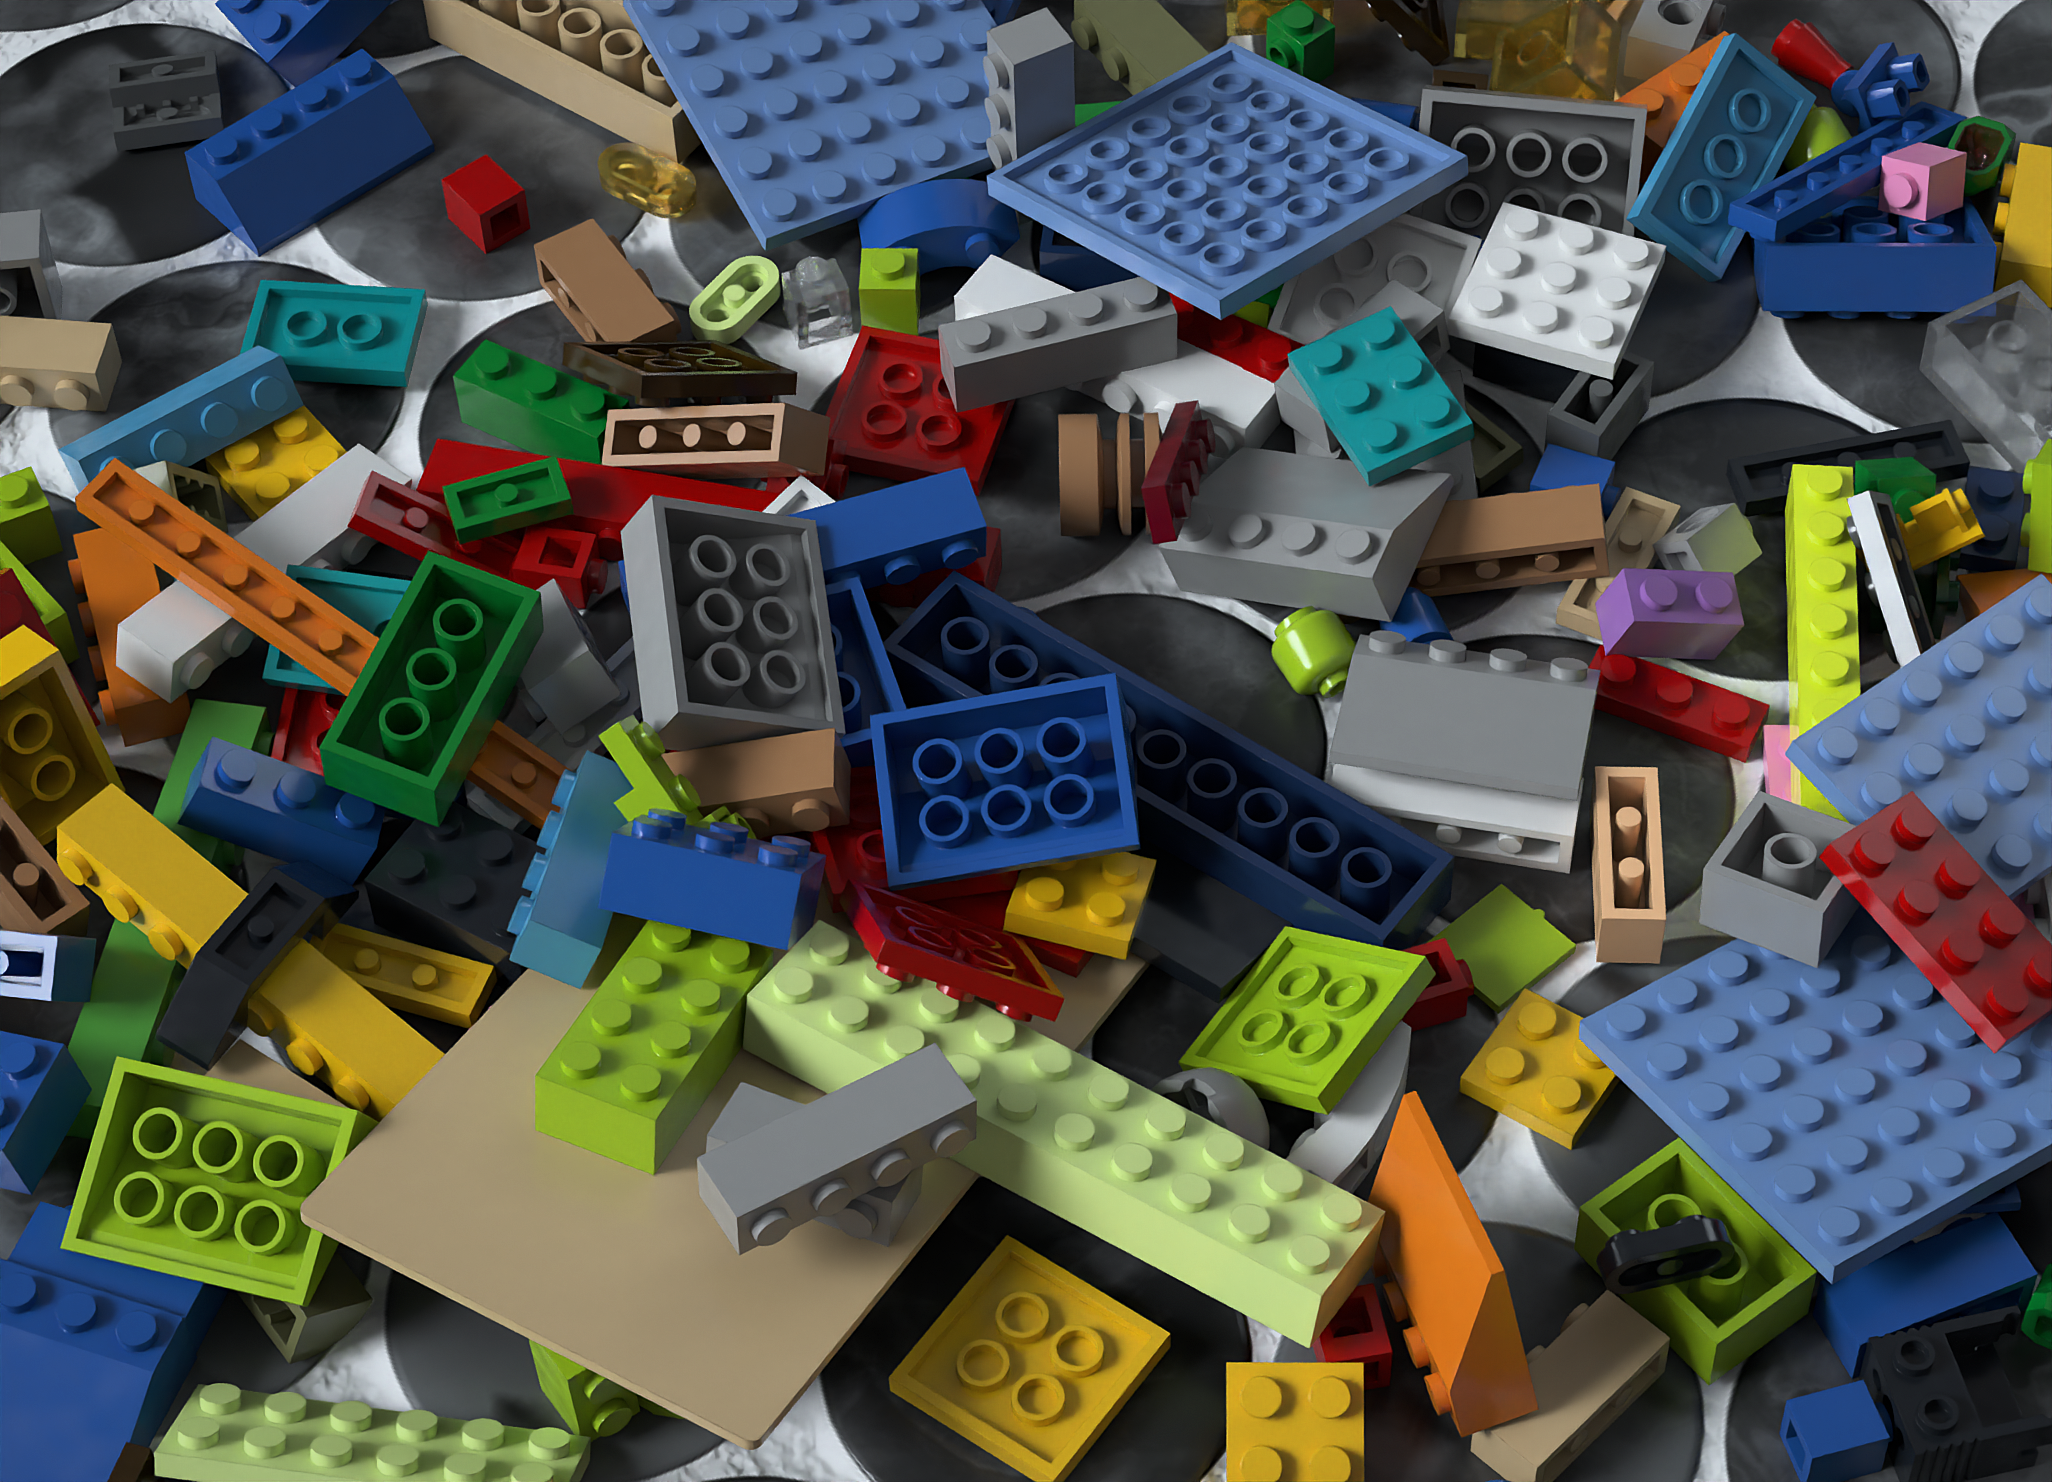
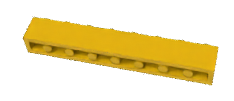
(305, 1003)

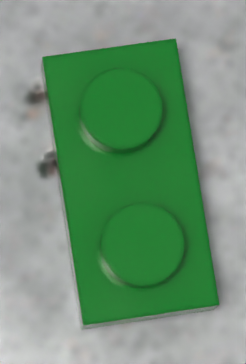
(508, 500)

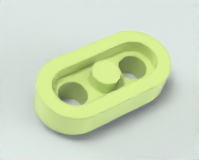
(728, 306)

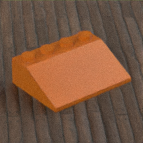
(1447, 1281)

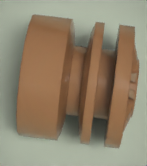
(1102, 471)

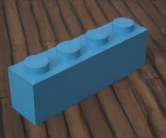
(190, 418)
(561, 921)

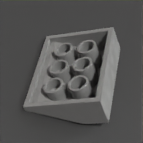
(1534, 153)
(1306, 533)
(729, 624)
(1466, 715)

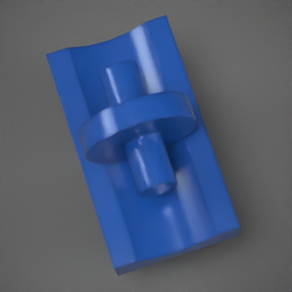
(1880, 86)

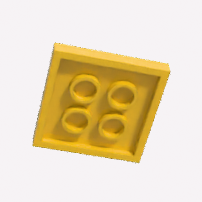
(1030, 1362)

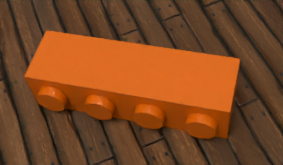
(117, 586)

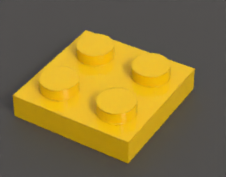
(274, 461)
(1083, 902)
(1540, 1071)
(1294, 1422)

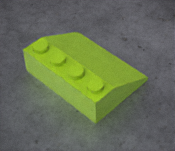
(210, 1180)

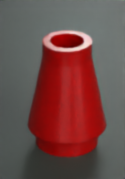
(1809, 54)

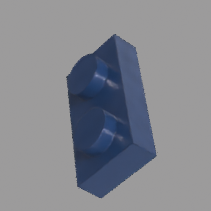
(1998, 506)

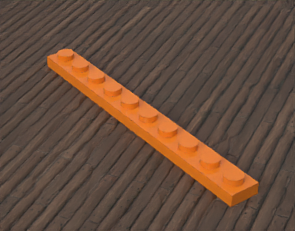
(290, 617)

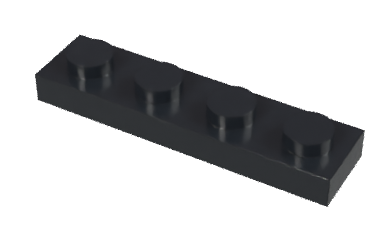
(1764, 478)

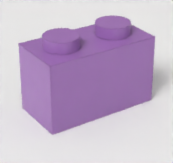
(1669, 613)

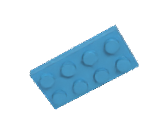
(1718, 152)

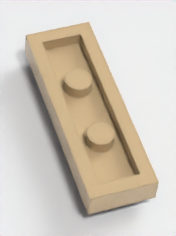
(1630, 533)

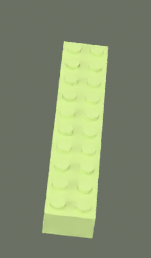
(1081, 1137)

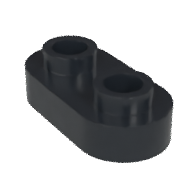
(1664, 1255)

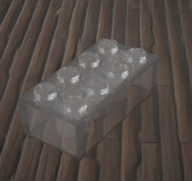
(1997, 369)

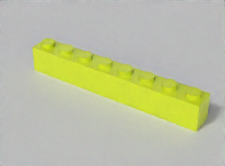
(1819, 608)

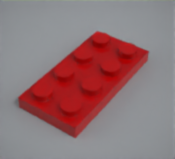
(1948, 918)

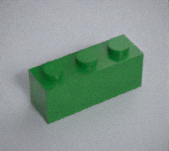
(533, 404)

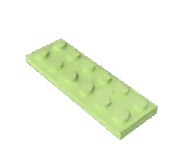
(288, 1438)

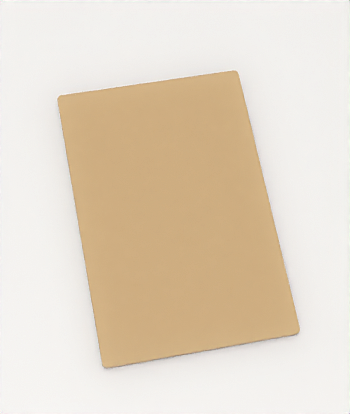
(626, 1261)

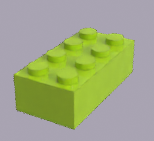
(650, 1044)

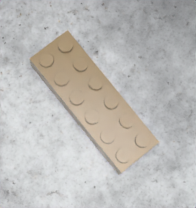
(576, 56)

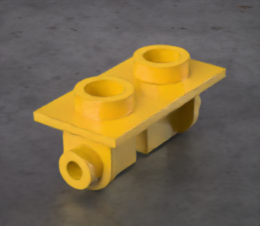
(1938, 528)

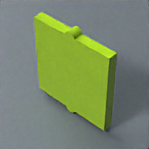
(1505, 946)

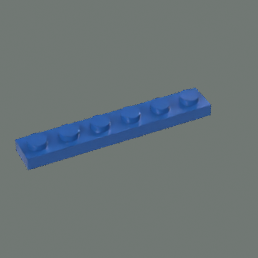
(1837, 174)

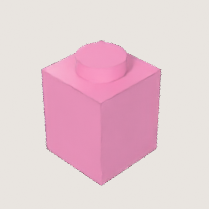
(1922, 181)

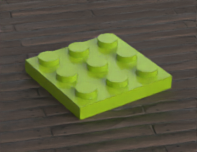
(1310, 1017)

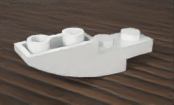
(1357, 1129)

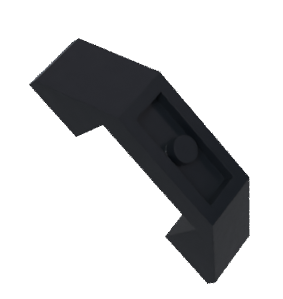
(243, 953)

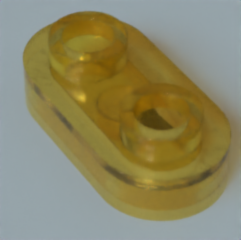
(647, 180)

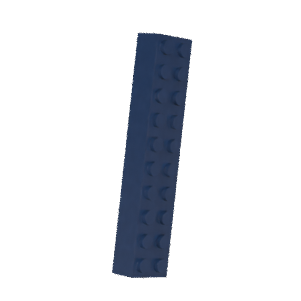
(1197, 782)

